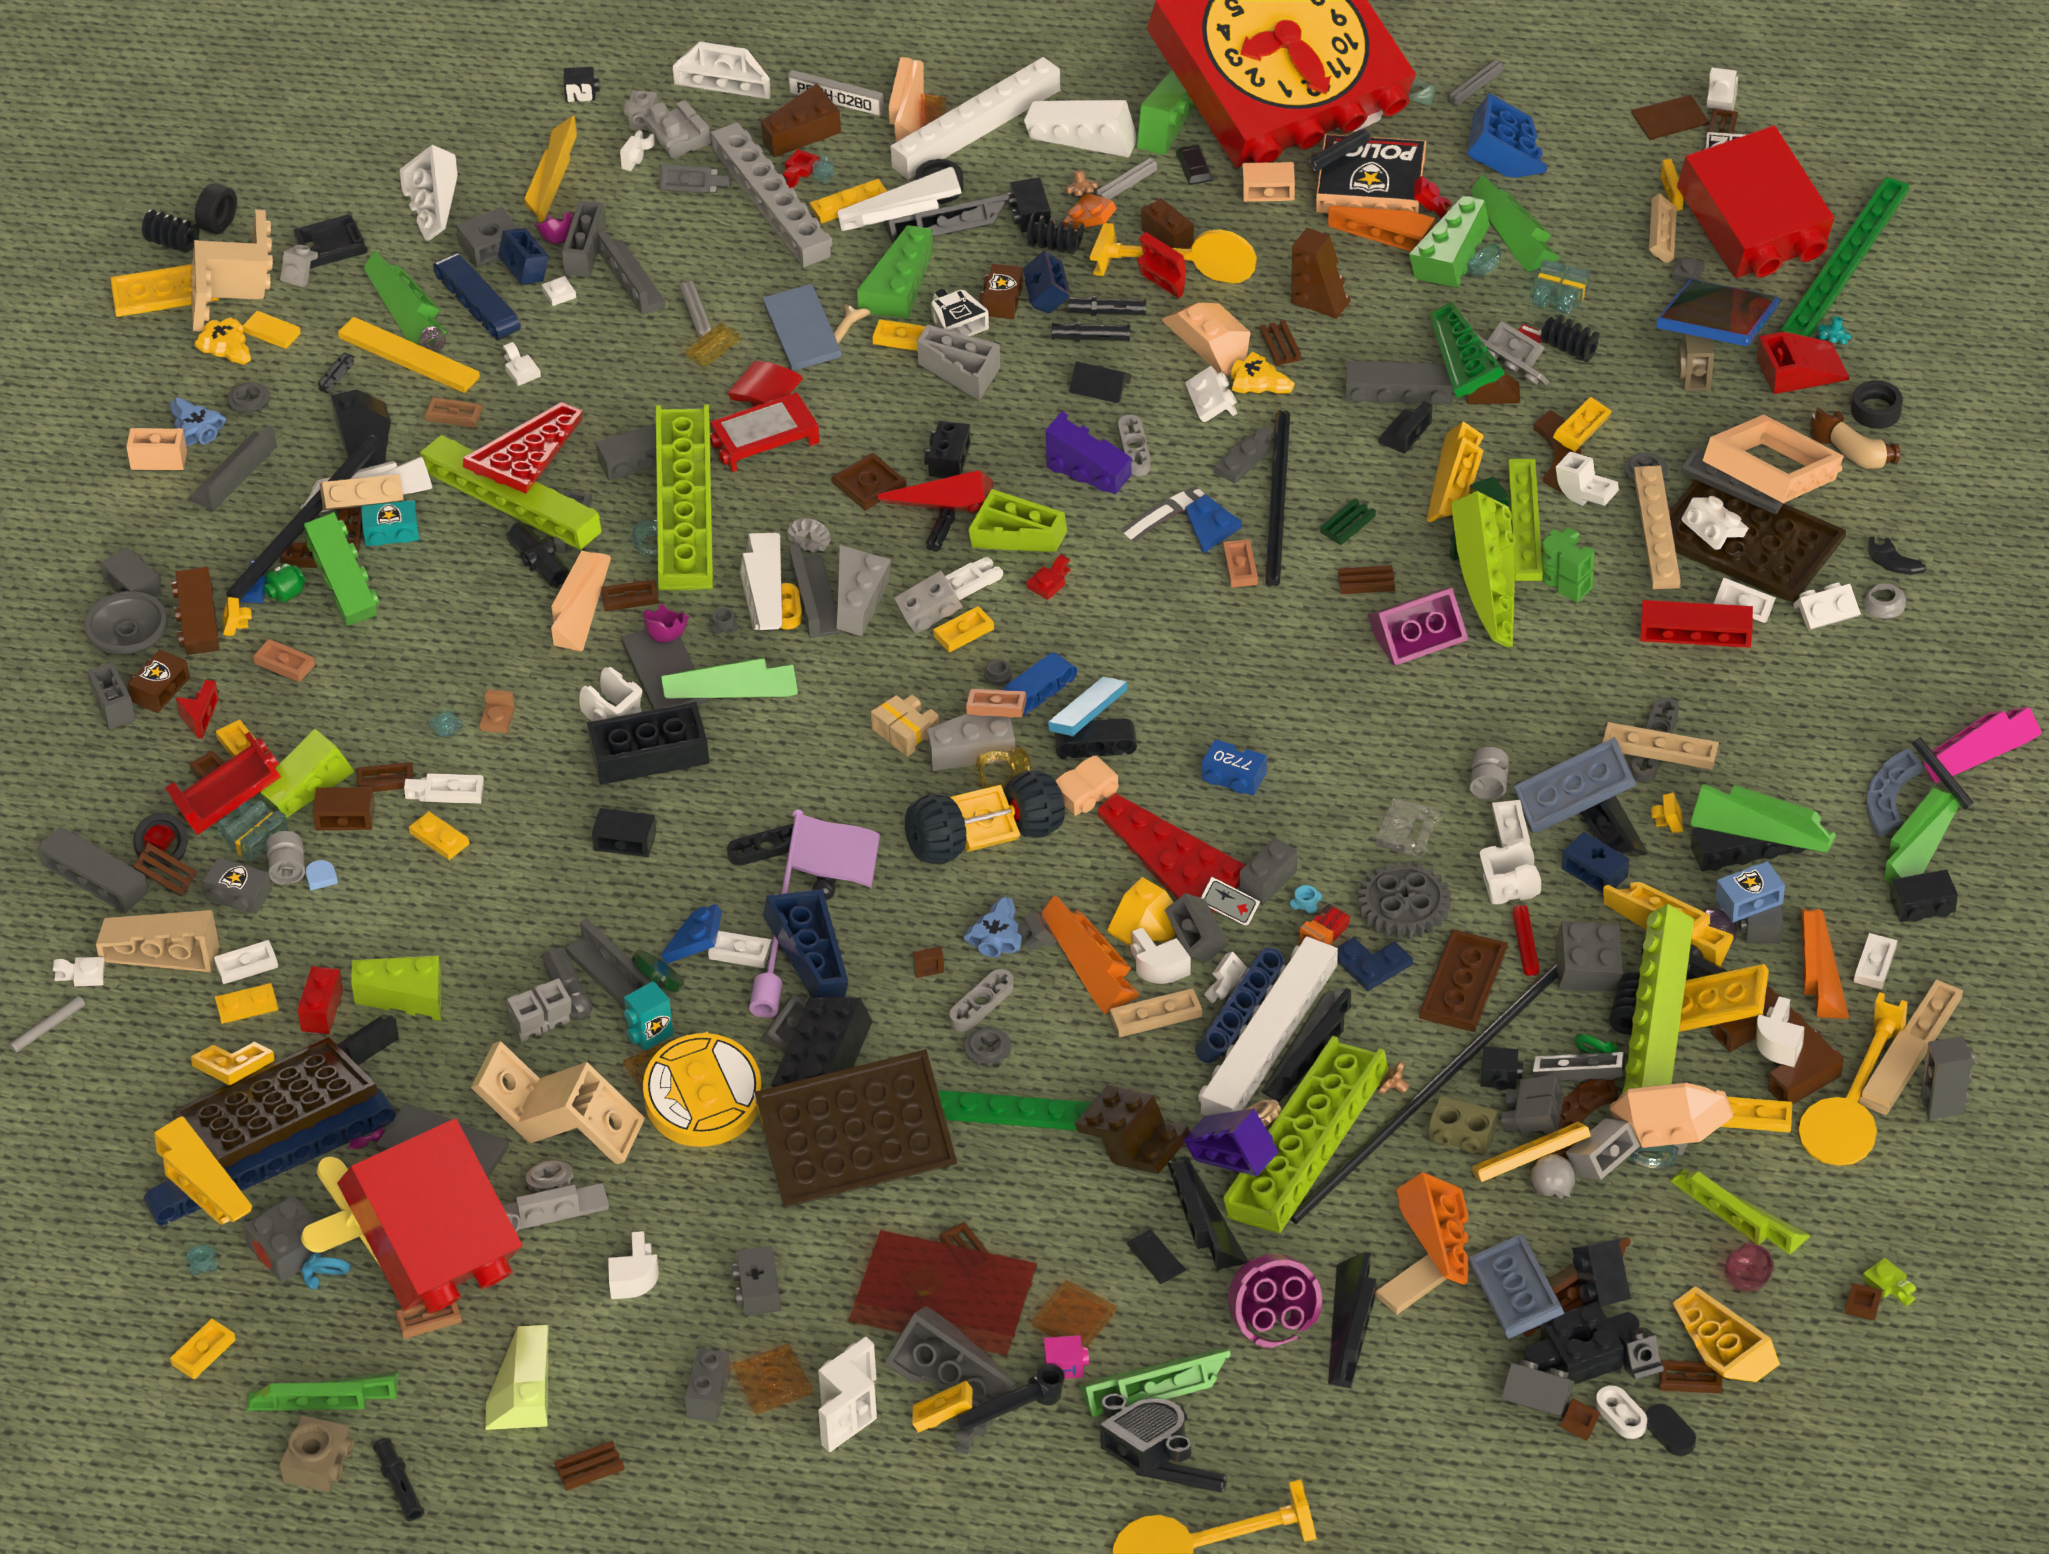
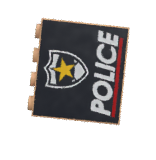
(1373, 175)

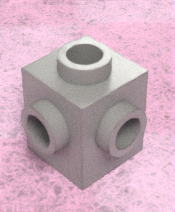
(639, 106)

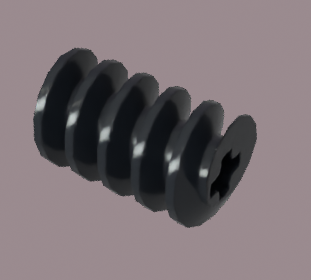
(169, 231)
(1054, 236)
(1570, 338)
(1625, 1003)

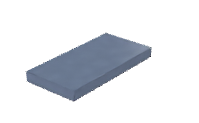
(802, 327)
(1574, 785)
(1515, 1286)

